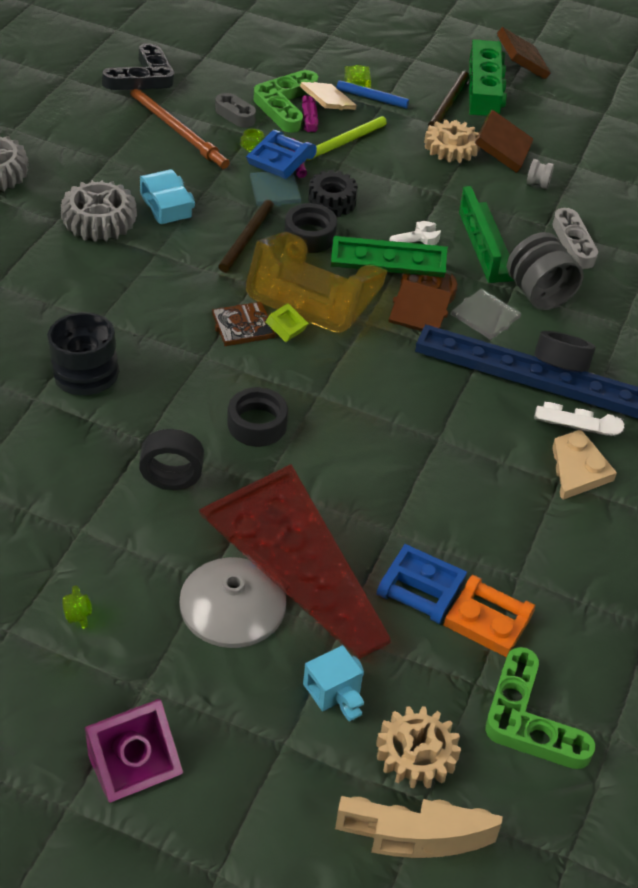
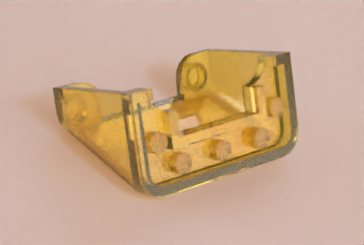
(321, 297)

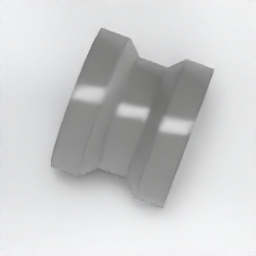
(540, 174)

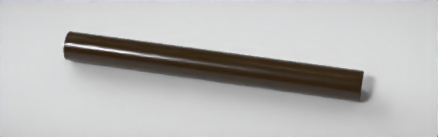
(450, 98)
(245, 236)

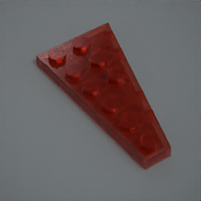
(290, 543)

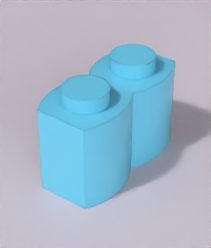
(166, 196)

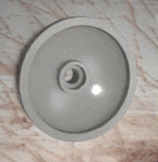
(228, 614)

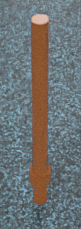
(206, 149)

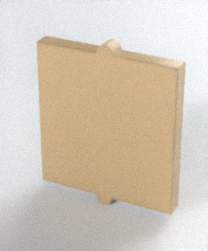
(328, 95)

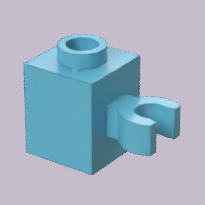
(336, 680)

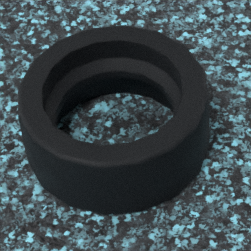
(312, 215)
(564, 351)
(260, 399)
(173, 442)

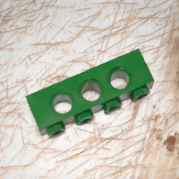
(486, 78)

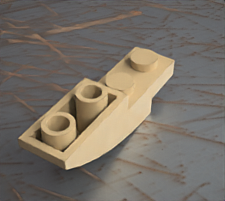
(433, 832)

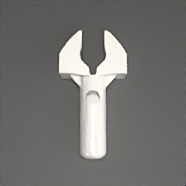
(424, 233)

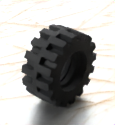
(333, 191)

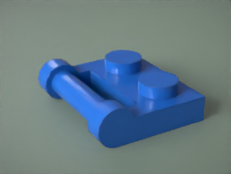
(279, 160)
(425, 574)

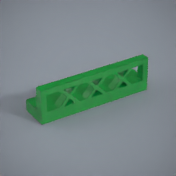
(484, 237)
(389, 255)

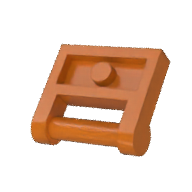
(484, 623)

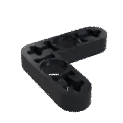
(154, 73)

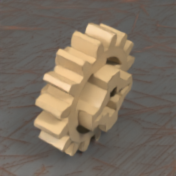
(451, 141)
(418, 733)

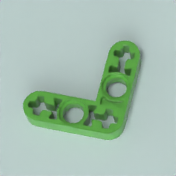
(278, 93)
(523, 723)

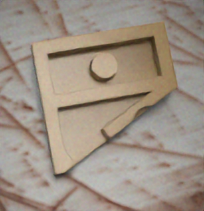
(580, 464)

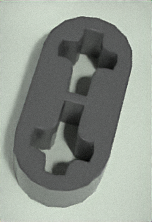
(235, 110)

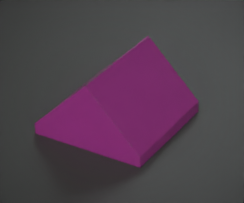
(132, 750)

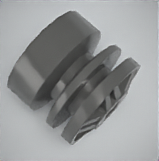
(545, 271)

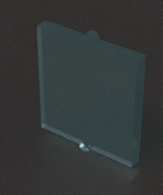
(275, 188)

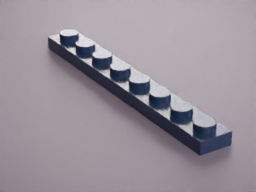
(528, 370)

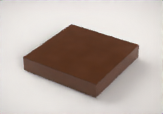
(523, 53)
(504, 141)

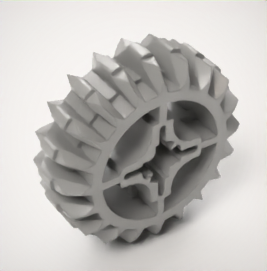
(12, 163)
(98, 210)

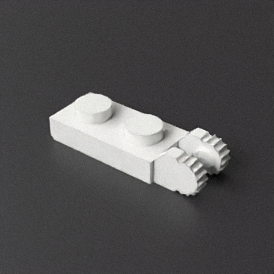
(581, 419)

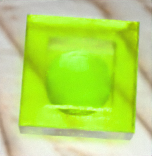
(358, 75)

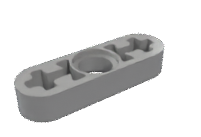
(577, 229)

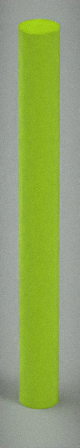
(349, 136)

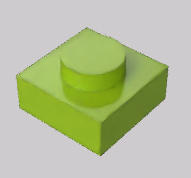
(287, 322)

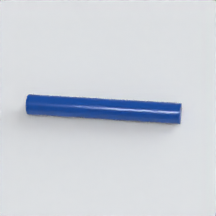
(372, 94)

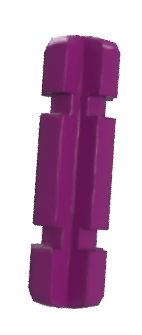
(310, 114)

